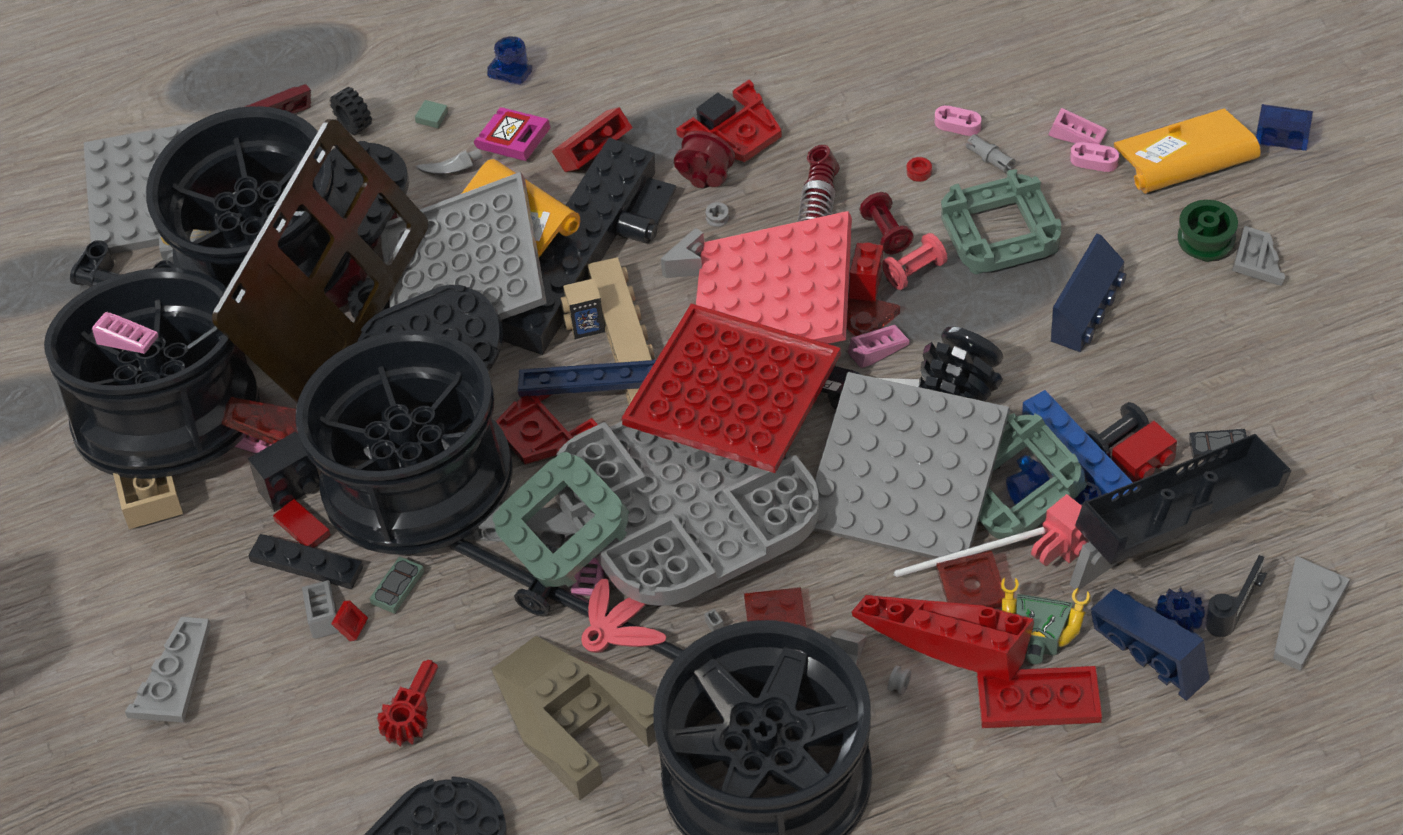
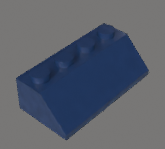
(1087, 295)

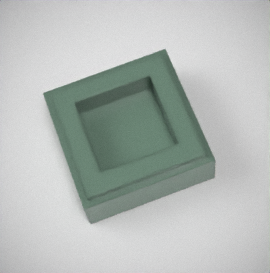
(431, 114)

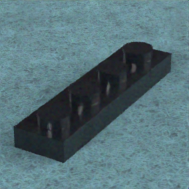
(305, 561)

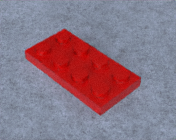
(1040, 698)

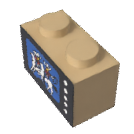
(583, 309)

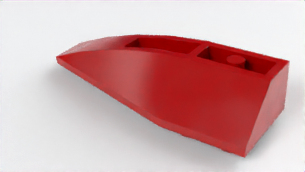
(952, 632)

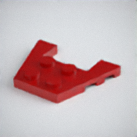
(745, 131)
(534, 431)

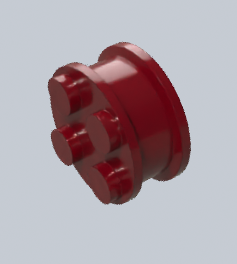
(704, 159)

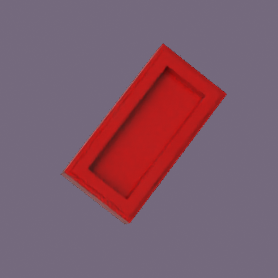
(301, 524)

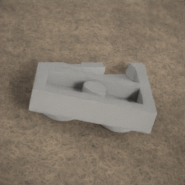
(1257, 257)

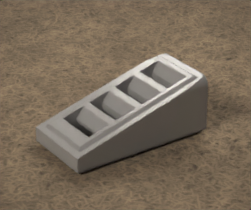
(320, 610)

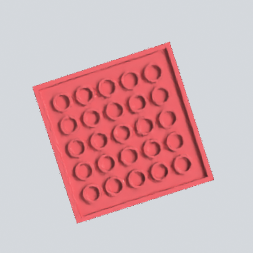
(783, 277)

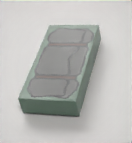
(397, 585)

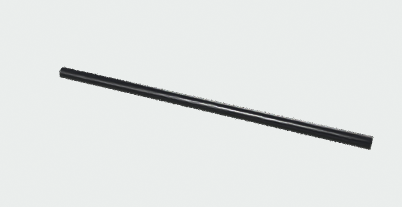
(557, 594)

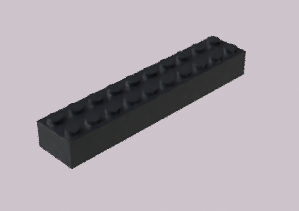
(599, 199)

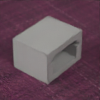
(713, 620)

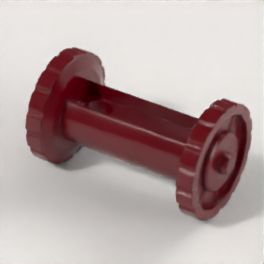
(895, 237)

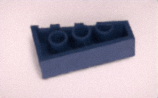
(1153, 641)

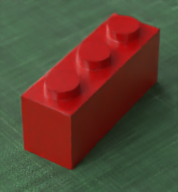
(591, 138)

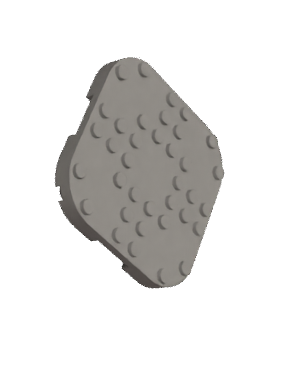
(690, 512)

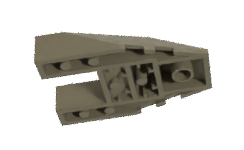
(561, 695)

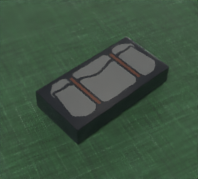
(1210, 440)

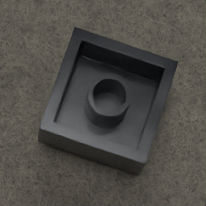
(283, 472)

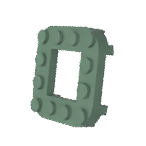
(986, 257)
(1064, 466)
(606, 525)

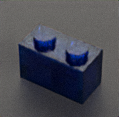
(1284, 127)

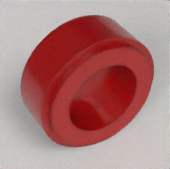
(919, 169)

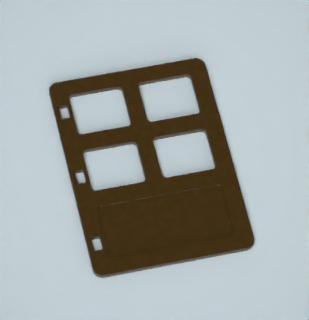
(281, 313)

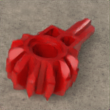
(409, 706)

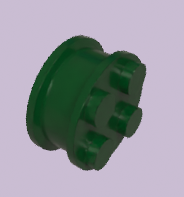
(1207, 230)

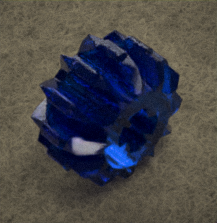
(1182, 608)

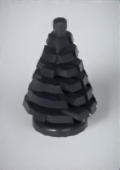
(961, 365)

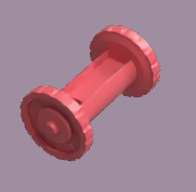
(930, 251)

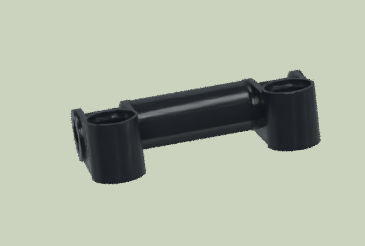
(97, 263)

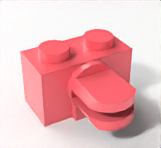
(1061, 535)

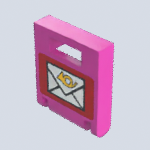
(507, 128)

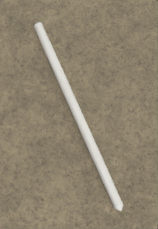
(971, 551)

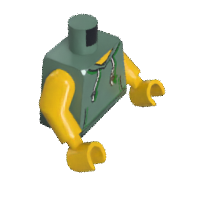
(1054, 620)

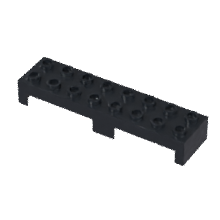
(1182, 501)

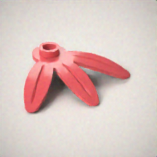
(609, 625)

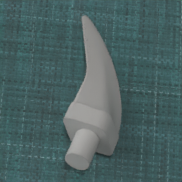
(457, 163)

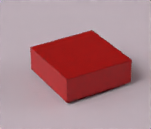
(349, 620)

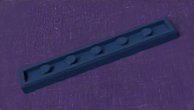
(583, 378)

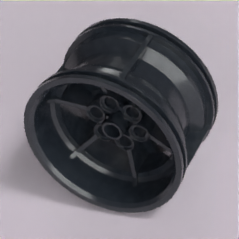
(243, 154)
(155, 408)
(397, 417)
(780, 666)

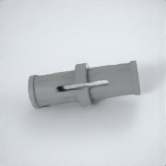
(990, 153)

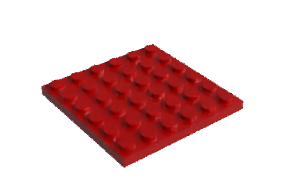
(732, 387)

